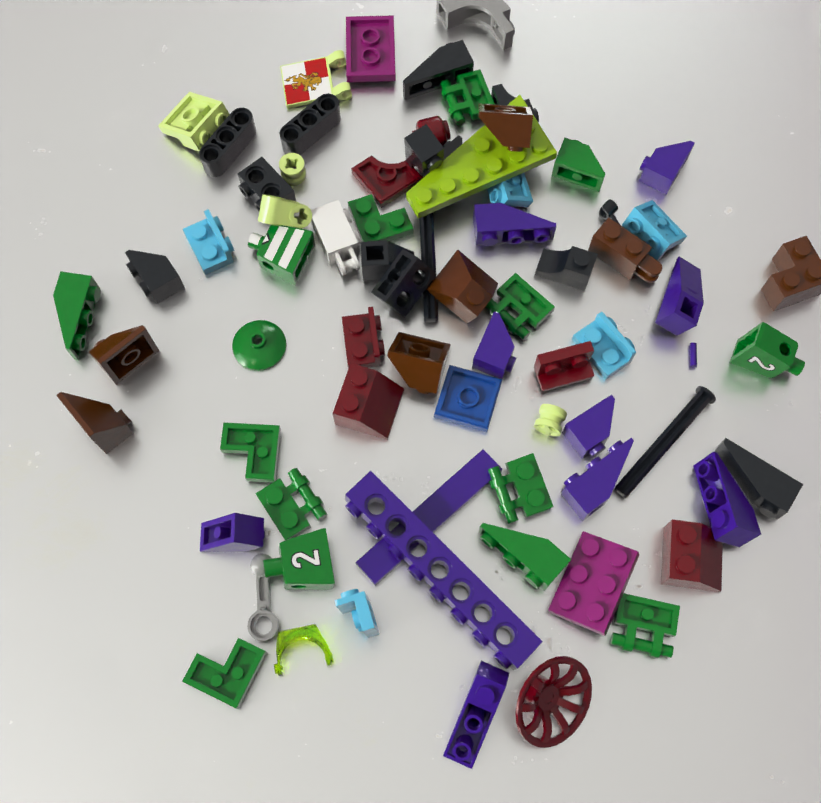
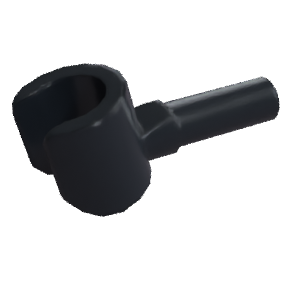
(608, 210)

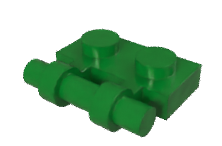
(474, 91)
(525, 301)
(528, 485)
(283, 509)
(645, 615)

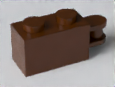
(624, 252)

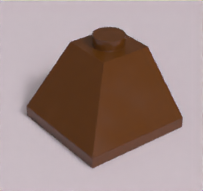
(508, 124)
(463, 287)
(124, 352)
(419, 361)
(98, 420)

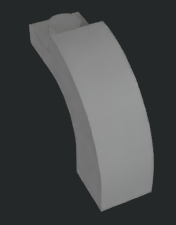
(490, 13)

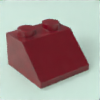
(367, 402)
(691, 556)

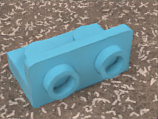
(512, 192)
(654, 228)
(208, 243)
(610, 347)
(361, 610)

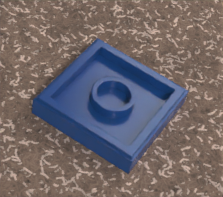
(468, 398)

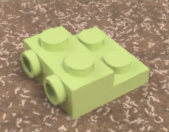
(194, 120)

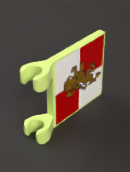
(312, 78)

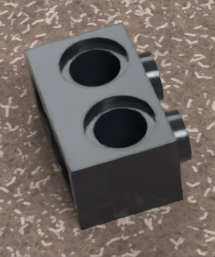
(270, 182)
(404, 282)

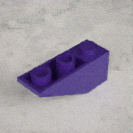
(504, 224)
(682, 299)
(595, 486)
(726, 505)
(476, 714)

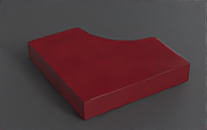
(385, 180)

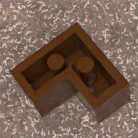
(797, 276)

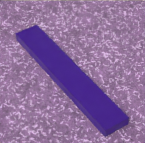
(432, 512)

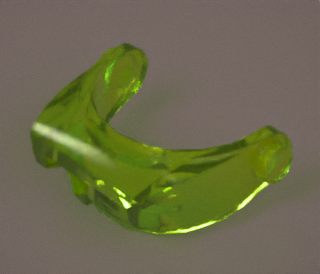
(289, 636)

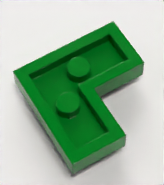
(378, 227)
(260, 444)
(230, 681)

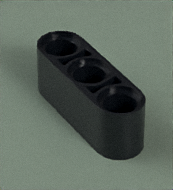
(310, 124)
(236, 130)

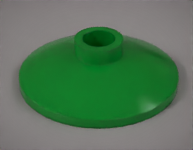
(262, 355)

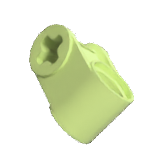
(281, 211)

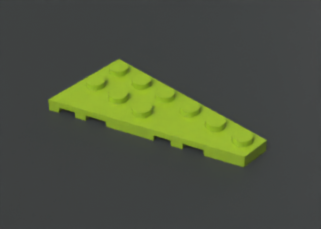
(478, 166)

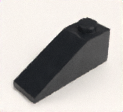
(442, 65)
(761, 482)

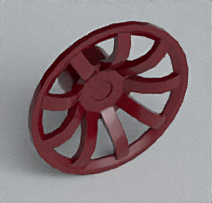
(547, 695)

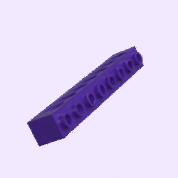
(523, 639)

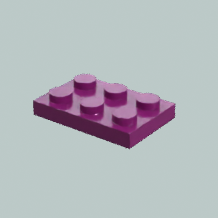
(370, 48)
(594, 583)

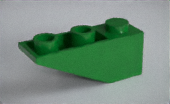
(74, 303)
(531, 554)

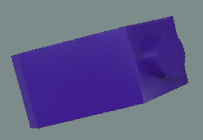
(665, 165)
(495, 350)
(591, 428)
(232, 533)

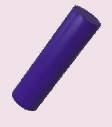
(693, 355)

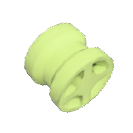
(290, 175)
(550, 420)

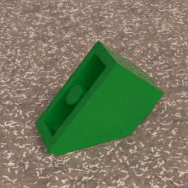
(578, 165)

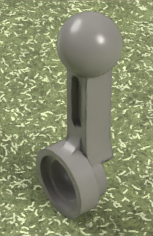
(263, 600)

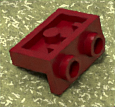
(361, 339)
(564, 366)

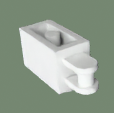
(336, 236)

